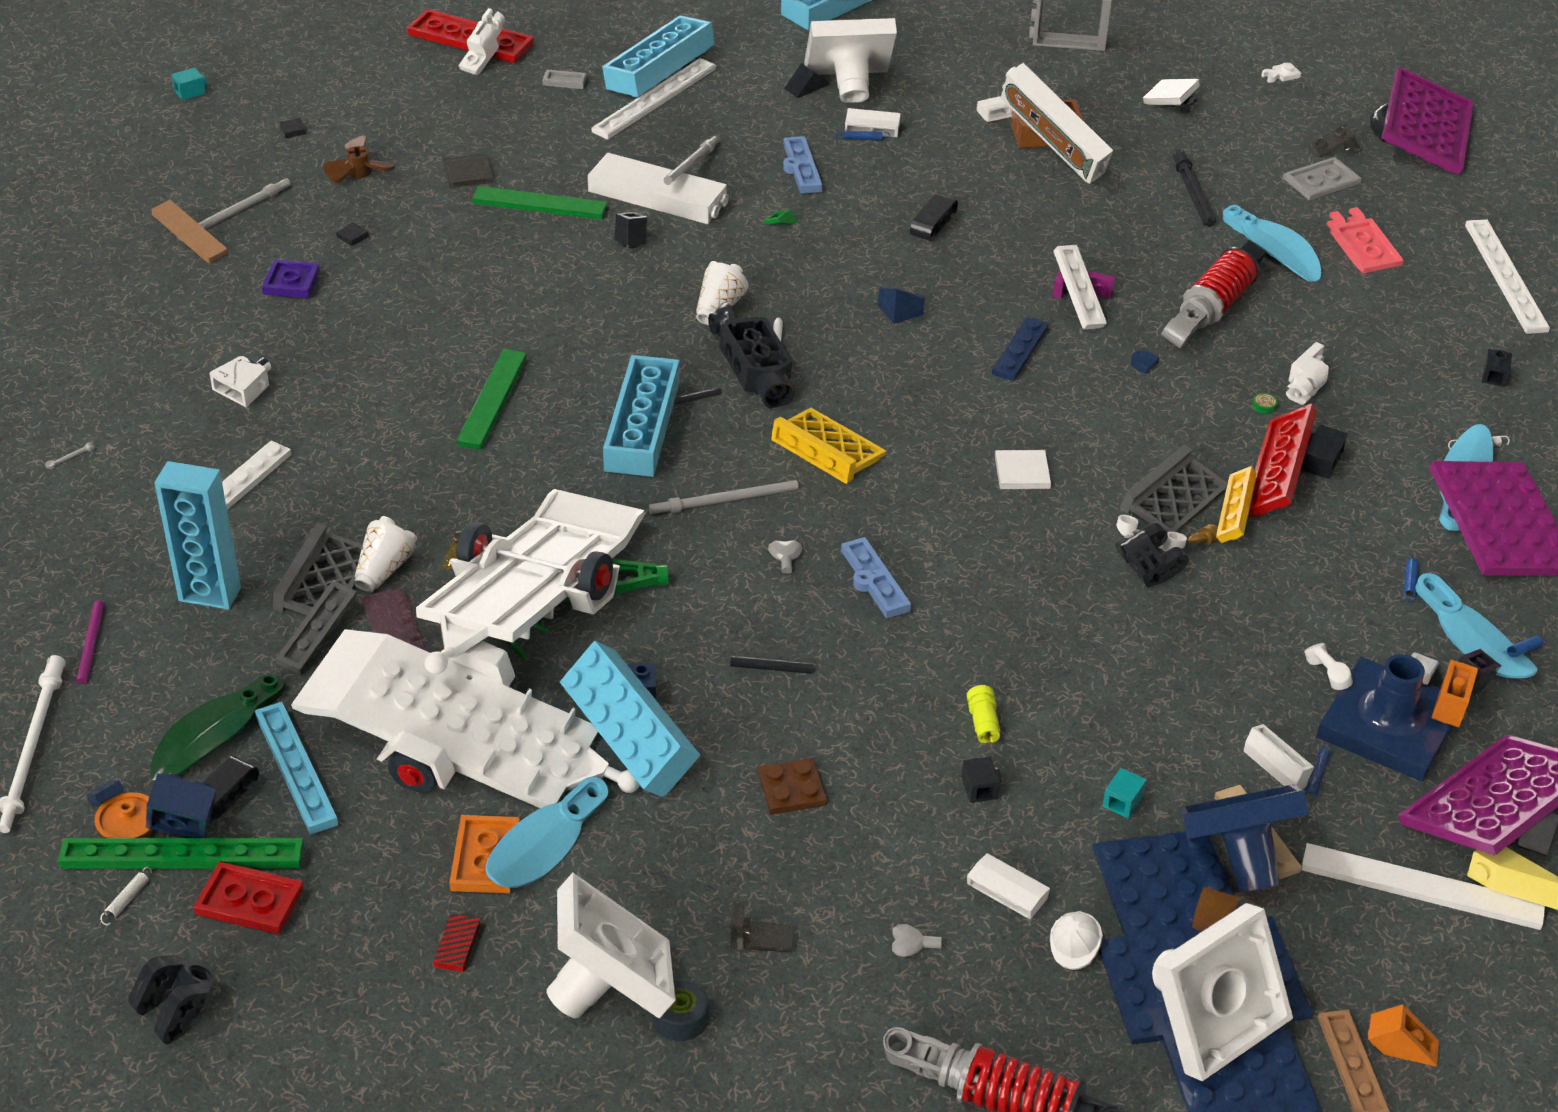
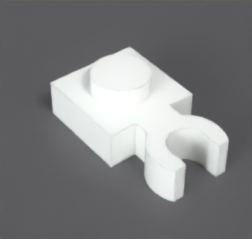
(1283, 72)

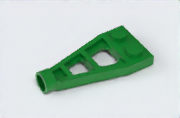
(648, 573)

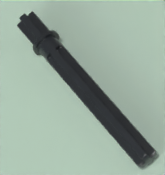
(1184, 166)

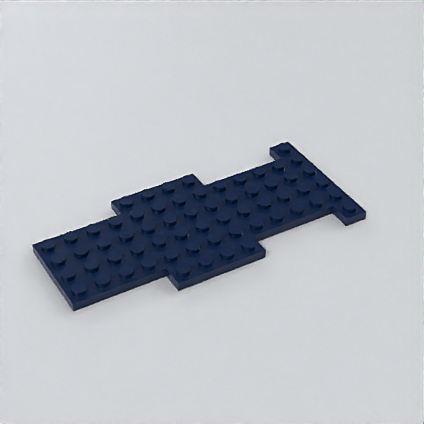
(1155, 898)

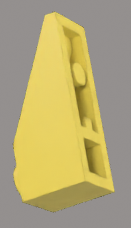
(1515, 877)

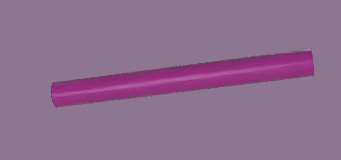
(90, 642)

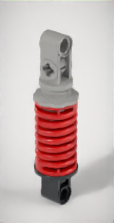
(1215, 291)
(990, 1081)

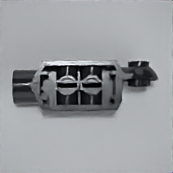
(754, 355)

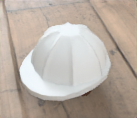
(1075, 940)

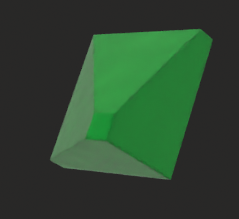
(785, 217)

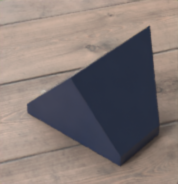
(900, 304)

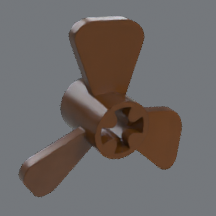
(356, 164)

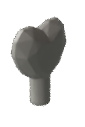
(785, 552)
(910, 940)

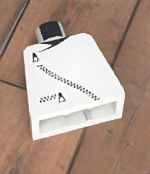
(241, 379)

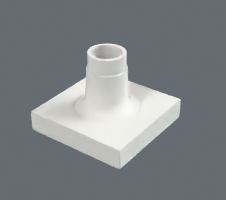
(851, 52)
(605, 951)
(1223, 991)

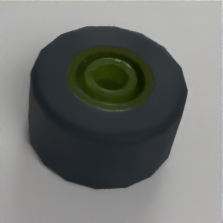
(686, 1015)

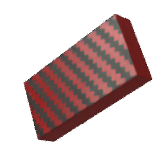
(457, 942)

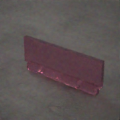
(391, 615)

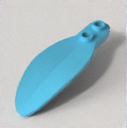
(1278, 242)
(1471, 446)
(1469, 629)
(544, 837)

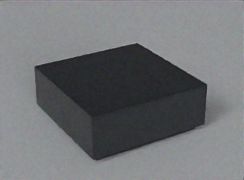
(292, 128)
(352, 234)

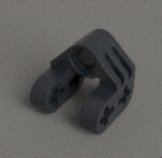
(1142, 553)
(189, 988)

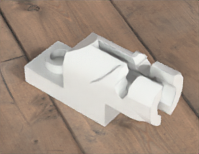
(482, 42)
(1307, 375)

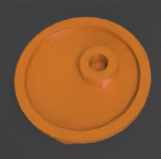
(123, 817)

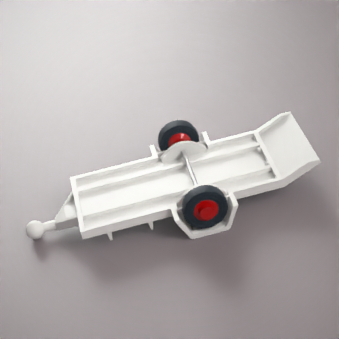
(519, 579)
(455, 719)

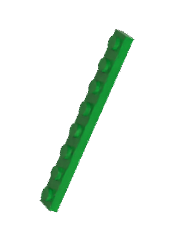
(180, 853)

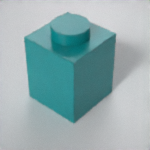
(189, 83)
(1124, 793)

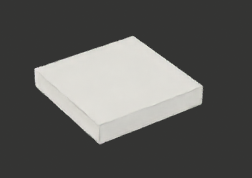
(1171, 92)
(1022, 469)

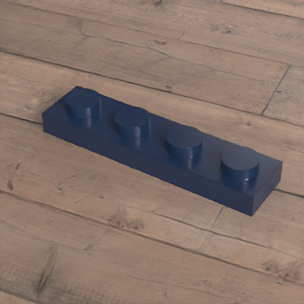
(1020, 349)

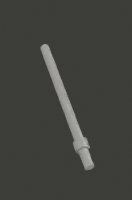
(705, 148)
(268, 191)
(676, 504)

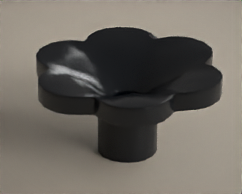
(1185, 105)

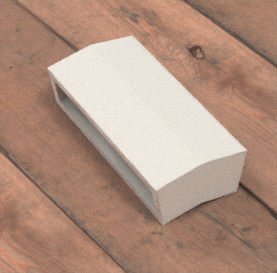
(993, 109)
(873, 121)
(1277, 757)
(1008, 886)

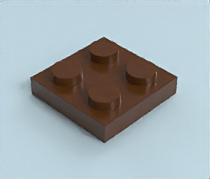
(791, 786)

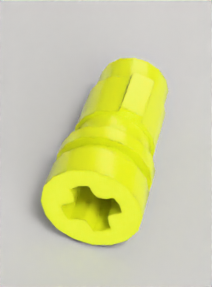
(982, 707)

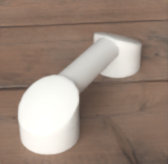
(1127, 524)
(1338, 672)

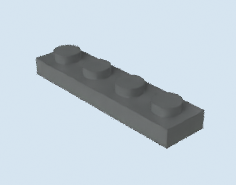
(316, 627)

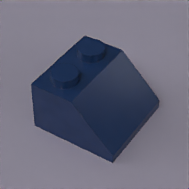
(180, 806)

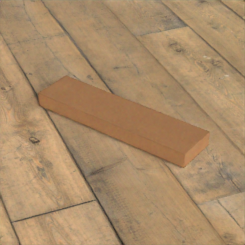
(189, 231)
(1352, 1062)

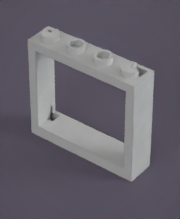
(1070, 40)

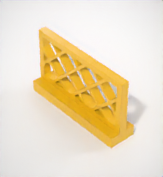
(825, 453)

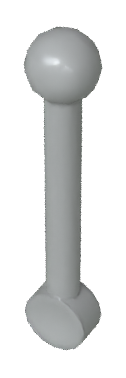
(88, 447)

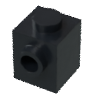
(630, 229)
(1497, 367)
(981, 779)

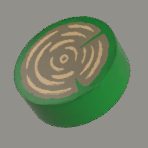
(1264, 403)

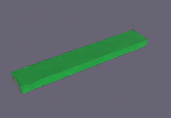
(539, 202)
(491, 399)

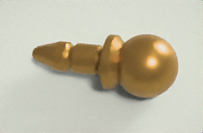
(1206, 535)

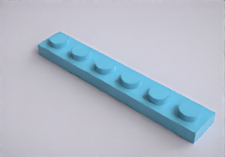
(296, 768)

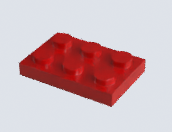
(248, 898)

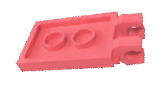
(1363, 242)

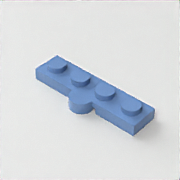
(801, 165)
(875, 578)

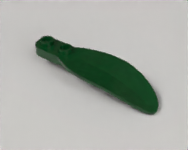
(212, 726)

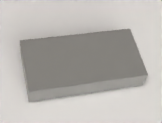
(564, 79)

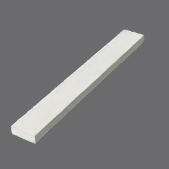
(653, 98)
(1507, 277)
(1421, 886)

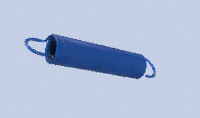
(863, 135)
(1411, 576)
(1524, 646)

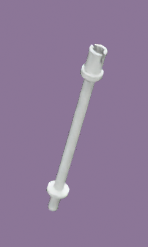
(49, 681)

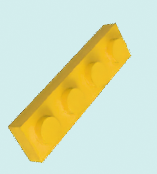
(1236, 505)

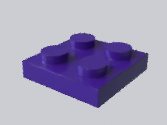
(291, 278)

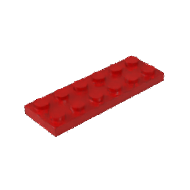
(456, 30)
(1281, 460)

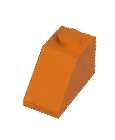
(1455, 693)
(1403, 1036)

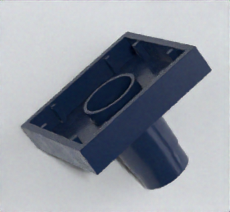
(1388, 716)
(1247, 830)

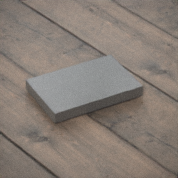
(1322, 178)

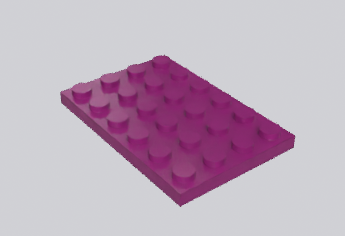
(1428, 120)
(1500, 516)
(1491, 796)

